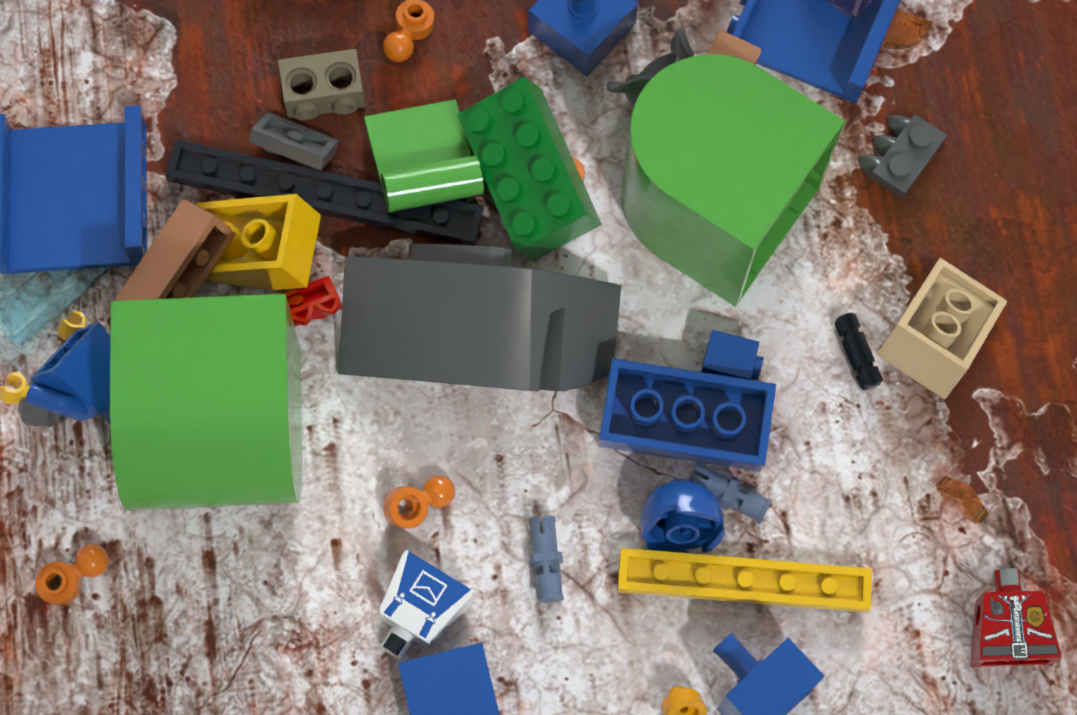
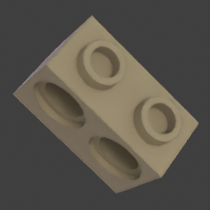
(320, 74)

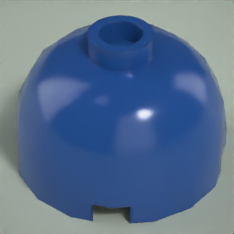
(681, 518)

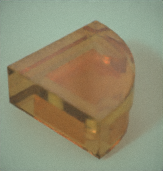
(906, 30)
(965, 496)

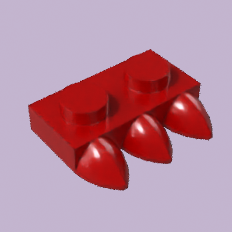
(313, 302)

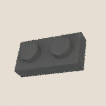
(293, 141)

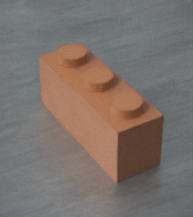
(179, 256)

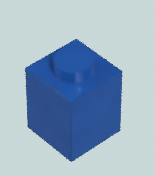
(732, 356)

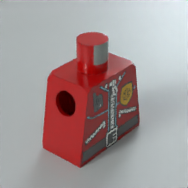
(1012, 626)

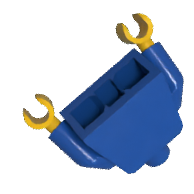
(73, 378)

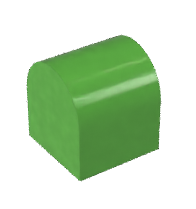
(722, 168)
(205, 402)

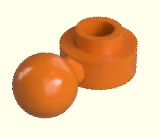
(399, 44)
(436, 492)
(90, 562)

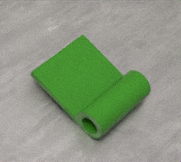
(423, 156)

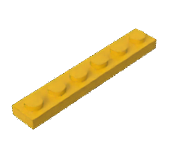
(745, 580)

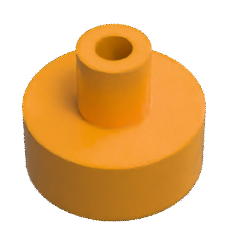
(683, 702)

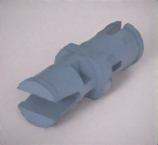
(731, 493)
(546, 559)

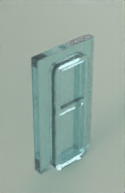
(36, 298)

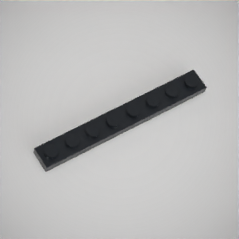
(324, 191)

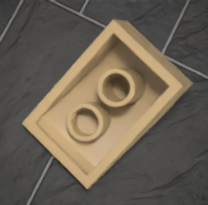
(942, 328)

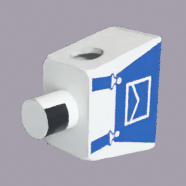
(421, 605)

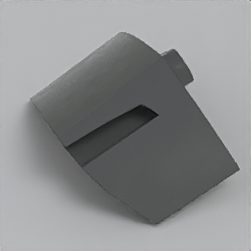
(475, 321)

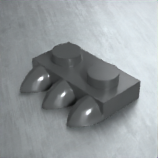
(902, 156)

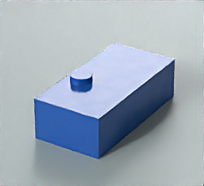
(687, 415)
(449, 683)

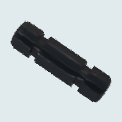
(858, 351)

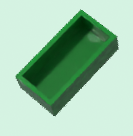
(529, 169)

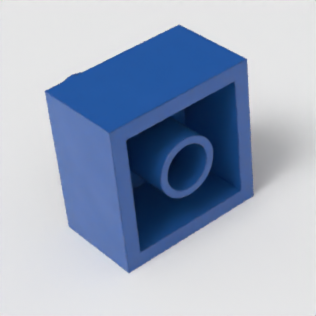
(582, 29)
(769, 684)

